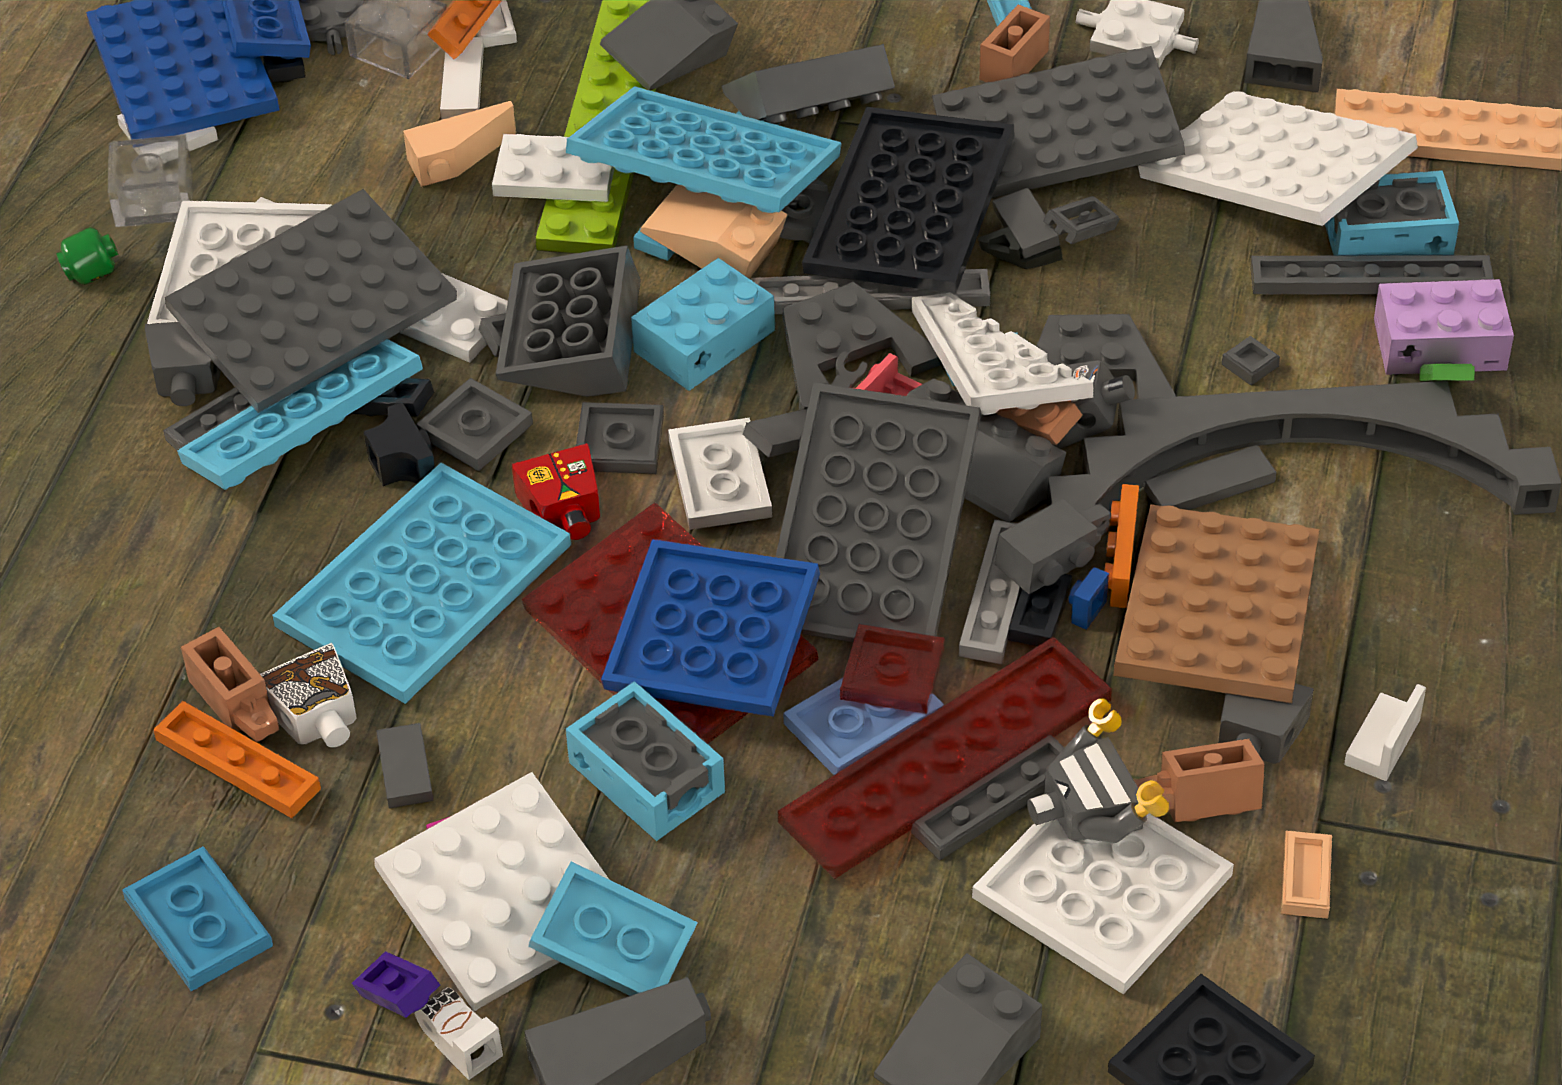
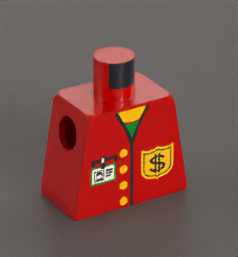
(560, 489)

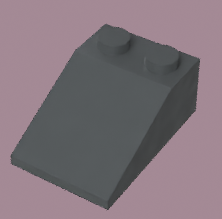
(670, 39)
(964, 1031)

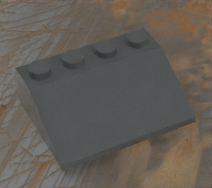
(571, 322)

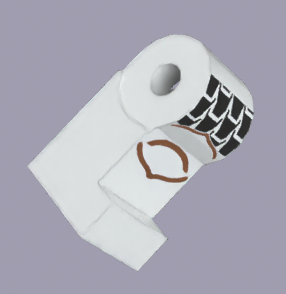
(460, 1032)

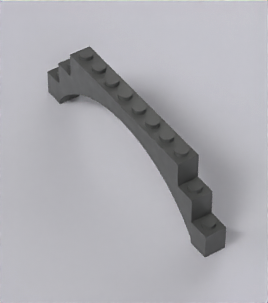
(1394, 418)

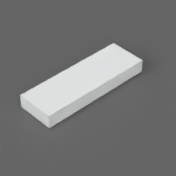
(462, 80)

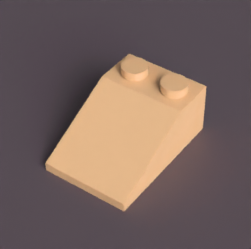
(709, 228)

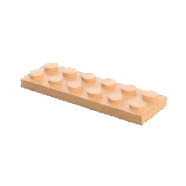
(1463, 128)

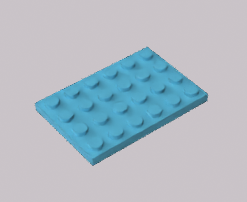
(704, 149)
(422, 581)

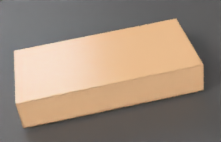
(1306, 874)

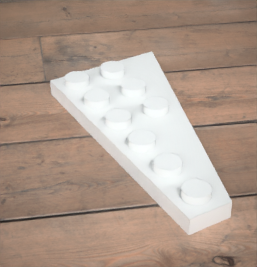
(991, 366)

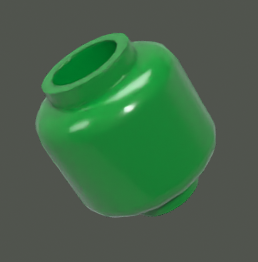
(87, 256)

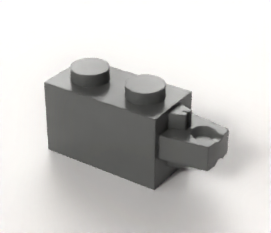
(1050, 544)

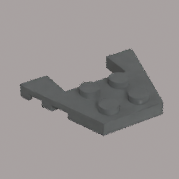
(850, 322)
(1107, 339)

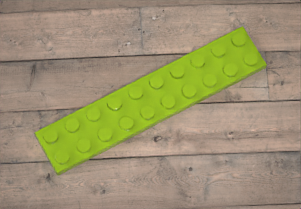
(593, 225)

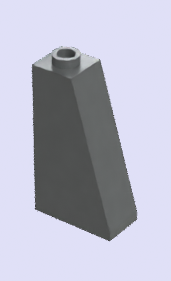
(1284, 47)
(621, 1039)

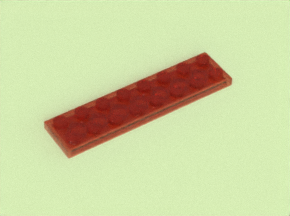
(941, 756)

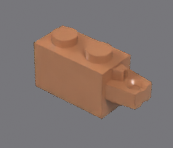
(229, 684)
(1211, 780)

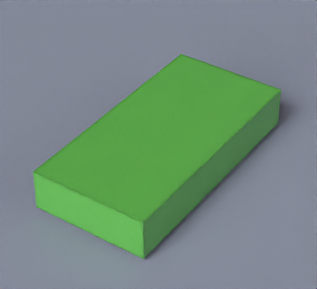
(1447, 372)

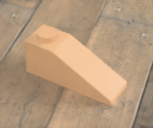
(457, 143)

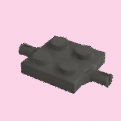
(326, 20)

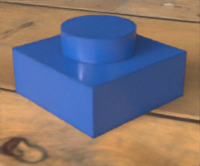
(1088, 597)

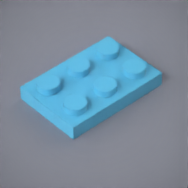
(611, 932)

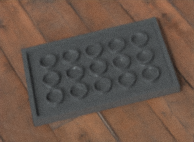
(1075, 119)
(310, 299)
(878, 507)

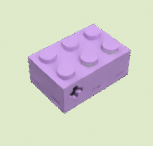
(1443, 325)

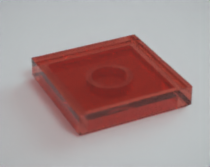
(892, 668)

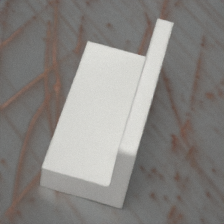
(1385, 734)

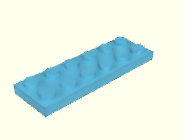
(259, 439)

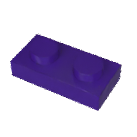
(396, 984)

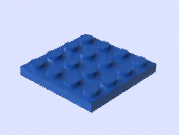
(712, 627)

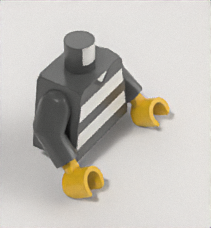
(1093, 788)

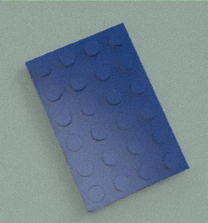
(177, 67)

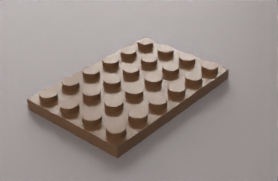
(1218, 603)

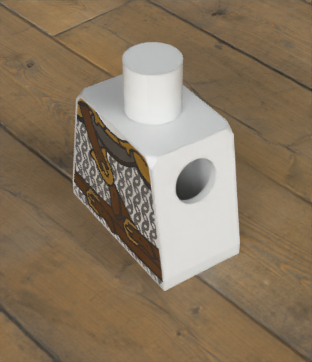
(312, 697)

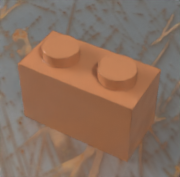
(1015, 45)

